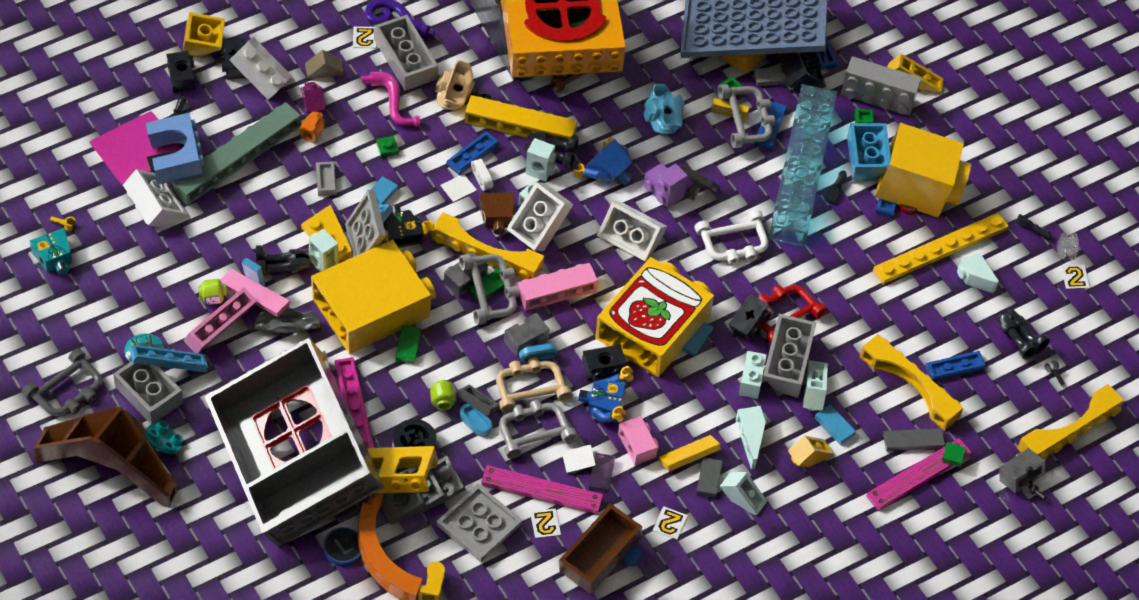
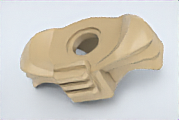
(459, 75)

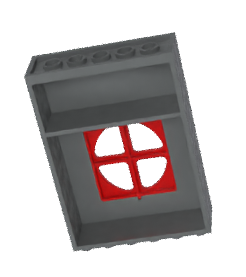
(319, 481)

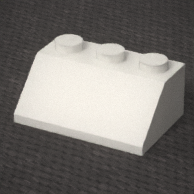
(260, 68)
(154, 200)
(631, 230)

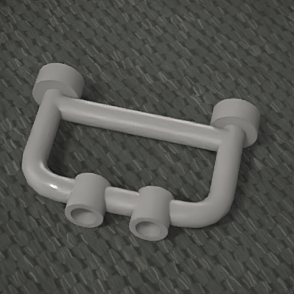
(763, 105)
(506, 274)
(536, 408)

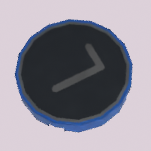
(342, 546)

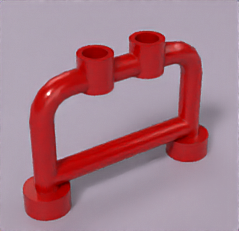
(780, 293)

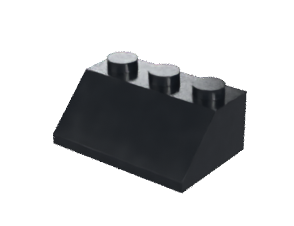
(801, 69)

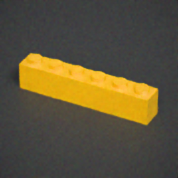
(516, 119)

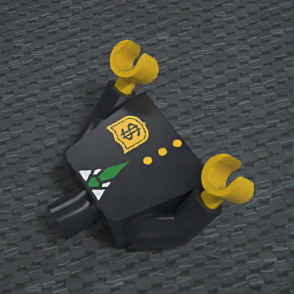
(405, 228)

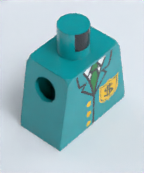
(52, 251)

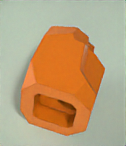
(312, 127)

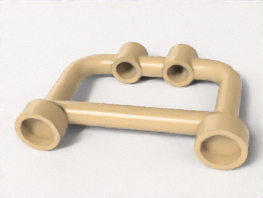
(534, 365)

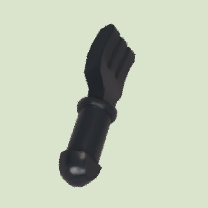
(179, 106)
(833, 192)
(1027, 224)

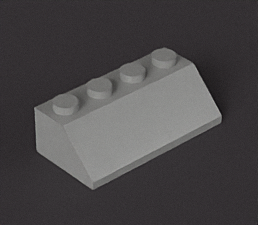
(789, 354)

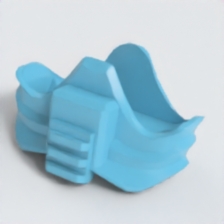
(654, 113)

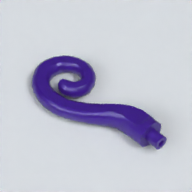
(423, 29)

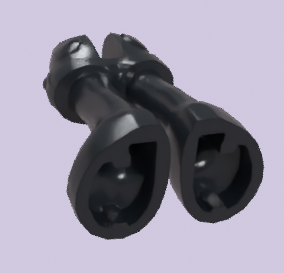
(570, 145)
(294, 260)
(1012, 323)

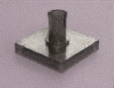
(697, 182)

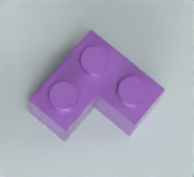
(666, 183)

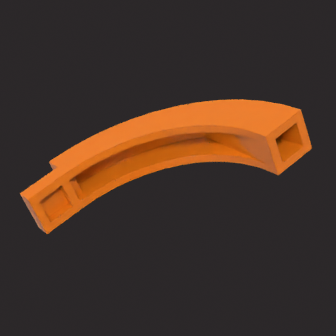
(382, 569)

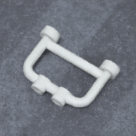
(750, 252)

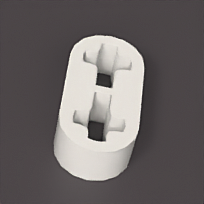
(482, 174)

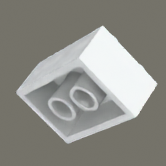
(539, 216)

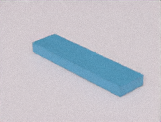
(168, 358)

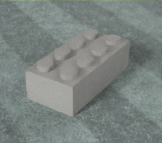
(405, 52)
(880, 86)

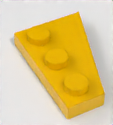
(328, 221)

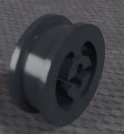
(406, 431)

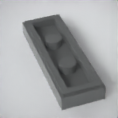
(913, 439)

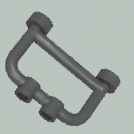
(73, 405)

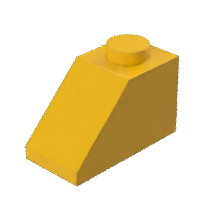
(810, 451)

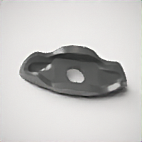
(289, 321)

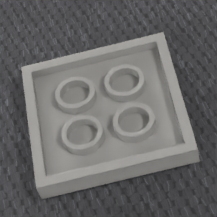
(365, 225)
(479, 522)

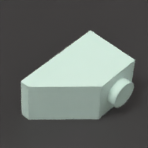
(977, 273)
(743, 492)

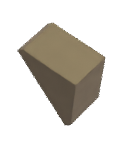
(323, 65)

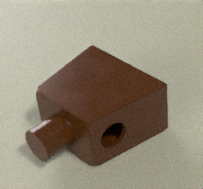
(497, 210)

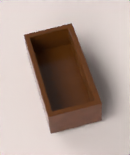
(600, 548)

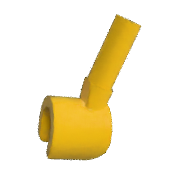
(69, 220)

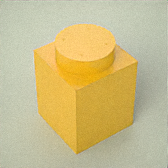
(923, 171)

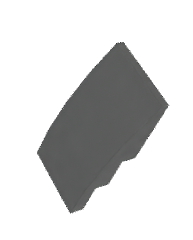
(442, 485)

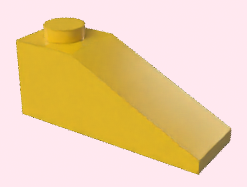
(929, 80)

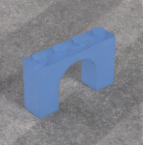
(186, 161)

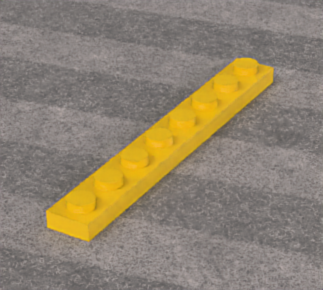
(940, 248)

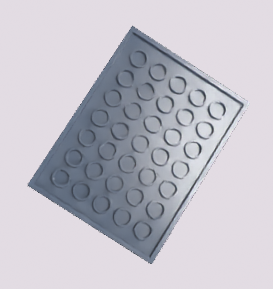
(753, 27)

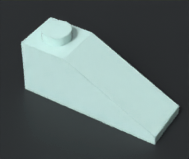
(815, 385)
(751, 428)

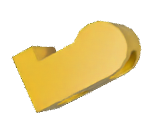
(434, 583)

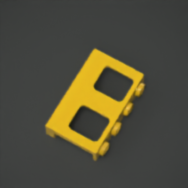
(404, 457)

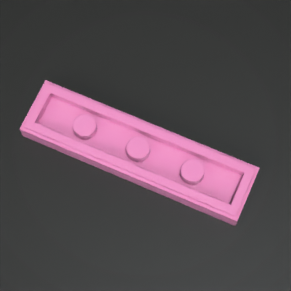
(265, 298)

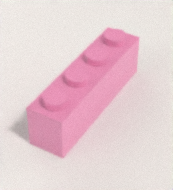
(557, 286)
(220, 320)

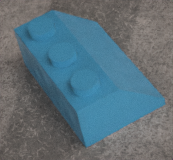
(868, 150)

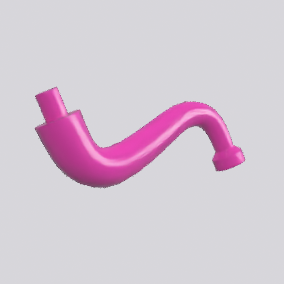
(392, 85)

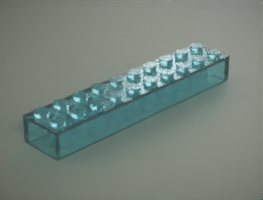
(802, 165)

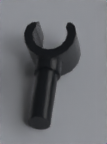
(1055, 371)

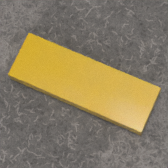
(689, 453)

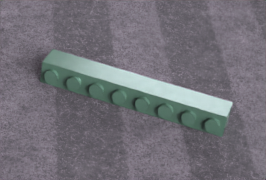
(239, 152)

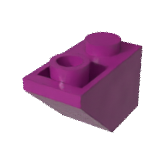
(312, 97)

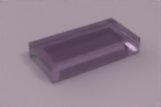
(602, 473)

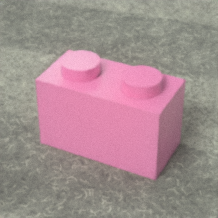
(638, 440)

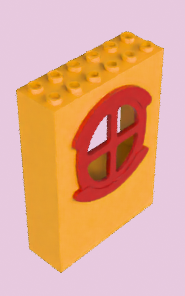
(545, 50)

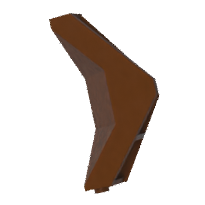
(115, 441)

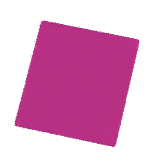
(128, 147)

